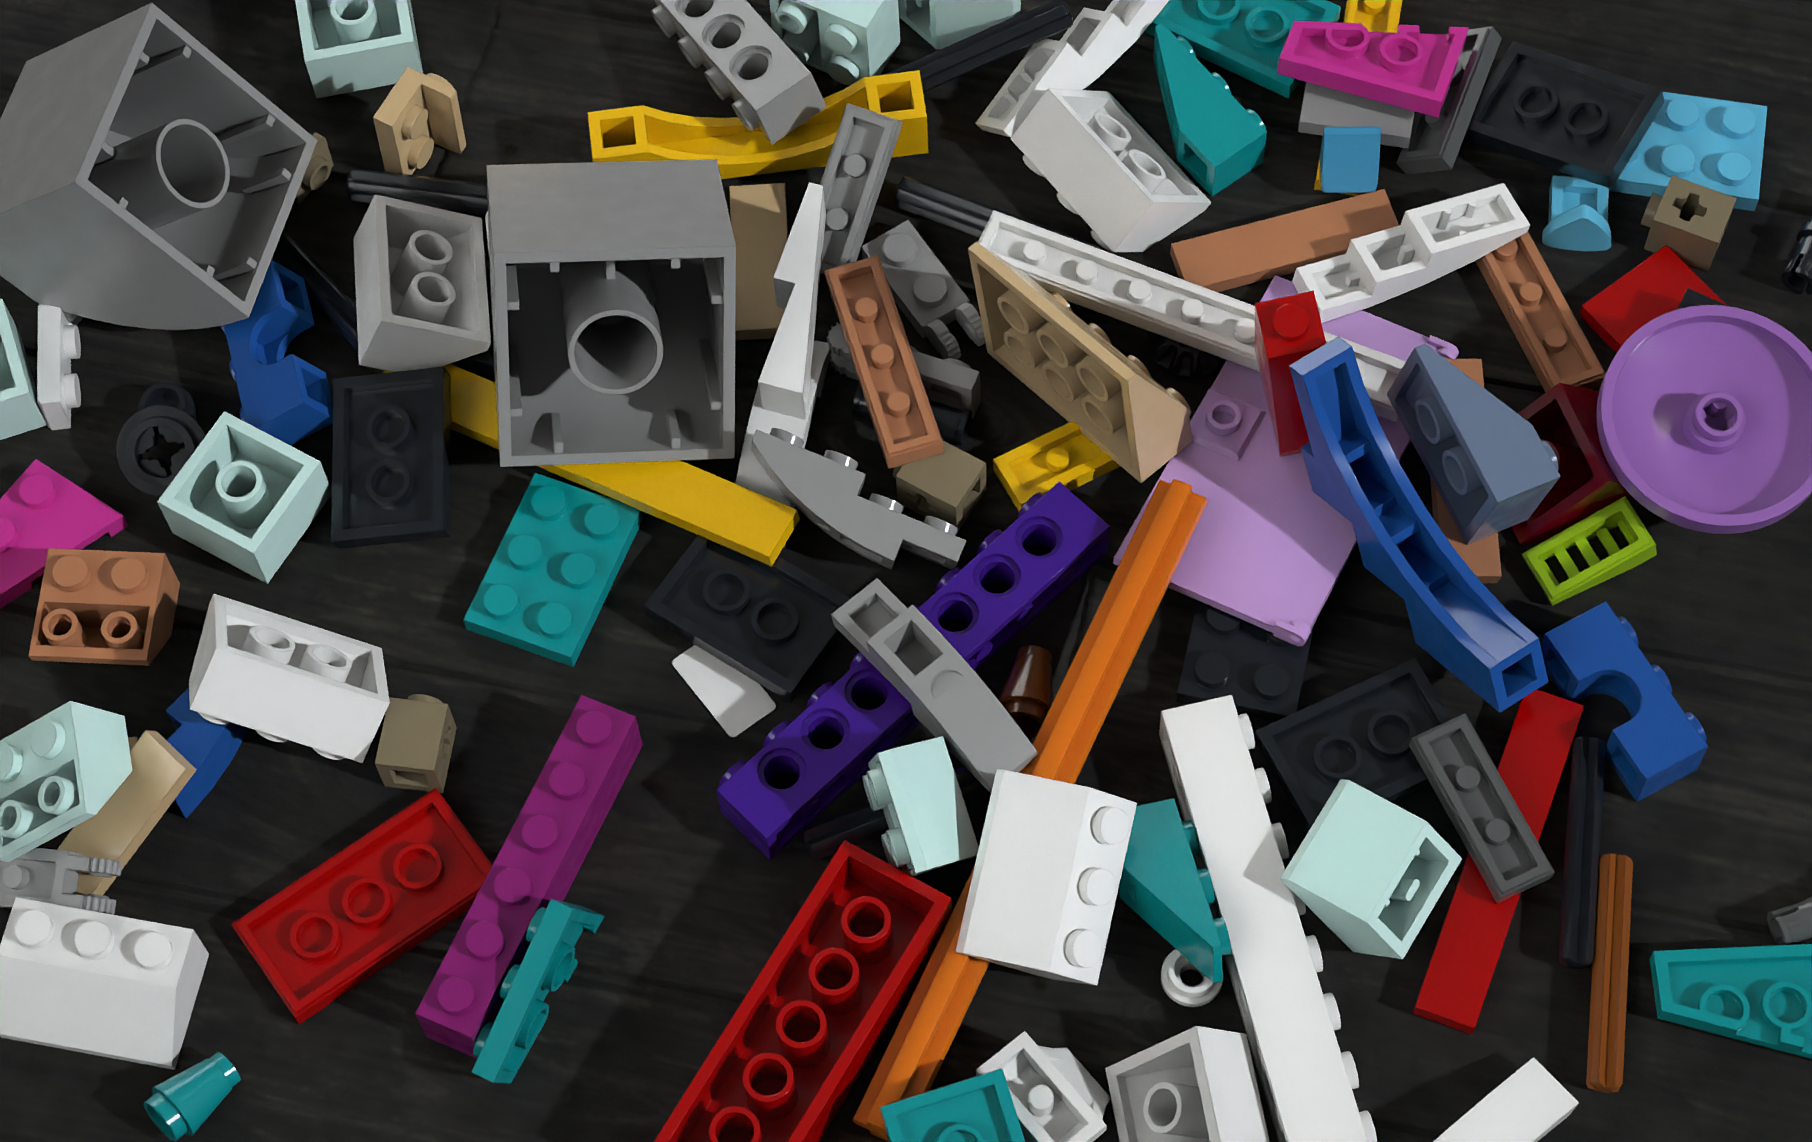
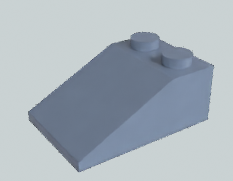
(1473, 446)

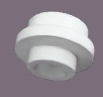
(1178, 991)

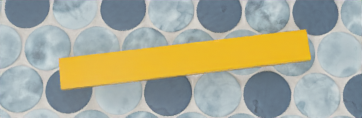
(660, 488)

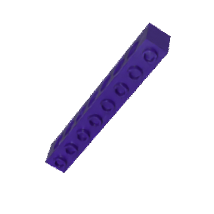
(778, 816)

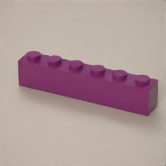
(531, 869)

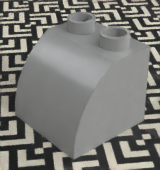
(144, 179)
(612, 312)

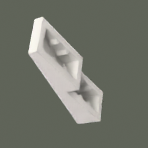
(787, 369)

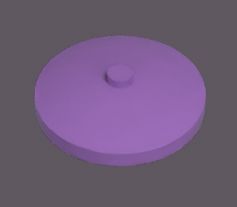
(1710, 419)

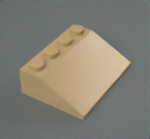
(1078, 368)

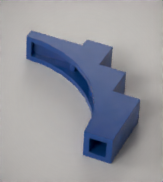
(1399, 539)

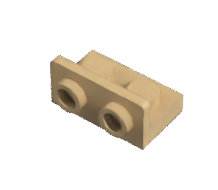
(414, 118)

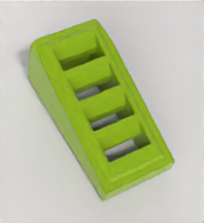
(1619, 514)

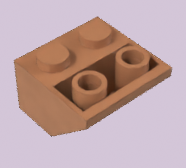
(104, 607)

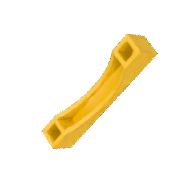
(657, 135)

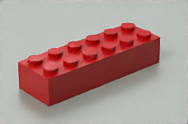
(815, 1007)

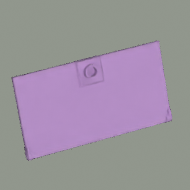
(1265, 537)

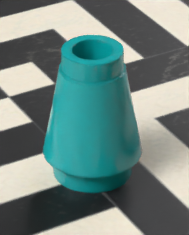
(191, 1096)

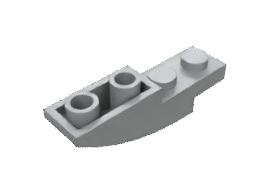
(828, 495)
(936, 681)

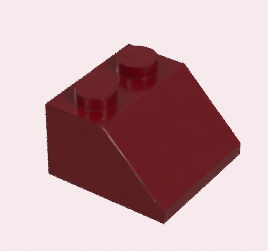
(1568, 423)

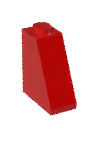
(1285, 333)

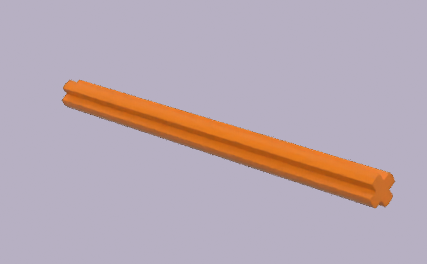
(1062, 749)

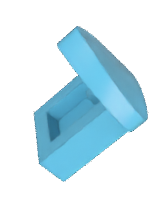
(1577, 215)

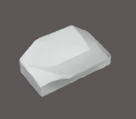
(1050, 1092)

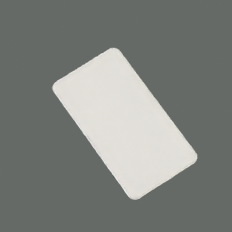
(725, 692)

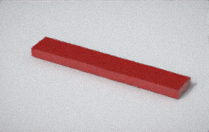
(1475, 922)

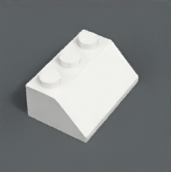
(1107, 169)
(419, 286)
(288, 680)
(1046, 877)
(98, 982)
(1189, 1090)

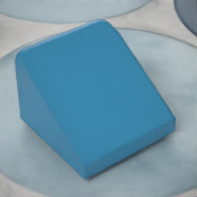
(1350, 159)

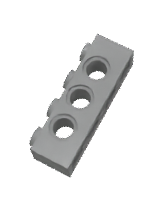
(743, 62)

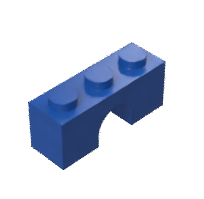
(276, 392)
(1603, 657)

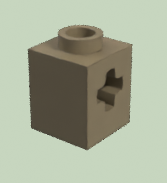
(1688, 221)
(942, 485)
(416, 743)

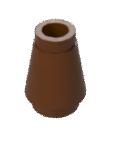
(1029, 689)

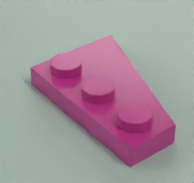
(1386, 67)
(41, 514)

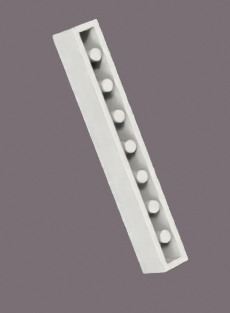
(1270, 957)

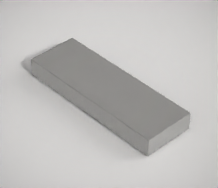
(854, 181)

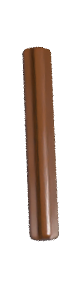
(1610, 975)

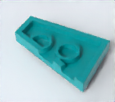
(545, 967)
(1739, 993)

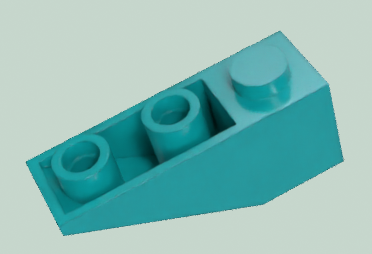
(1207, 125)
(1168, 889)

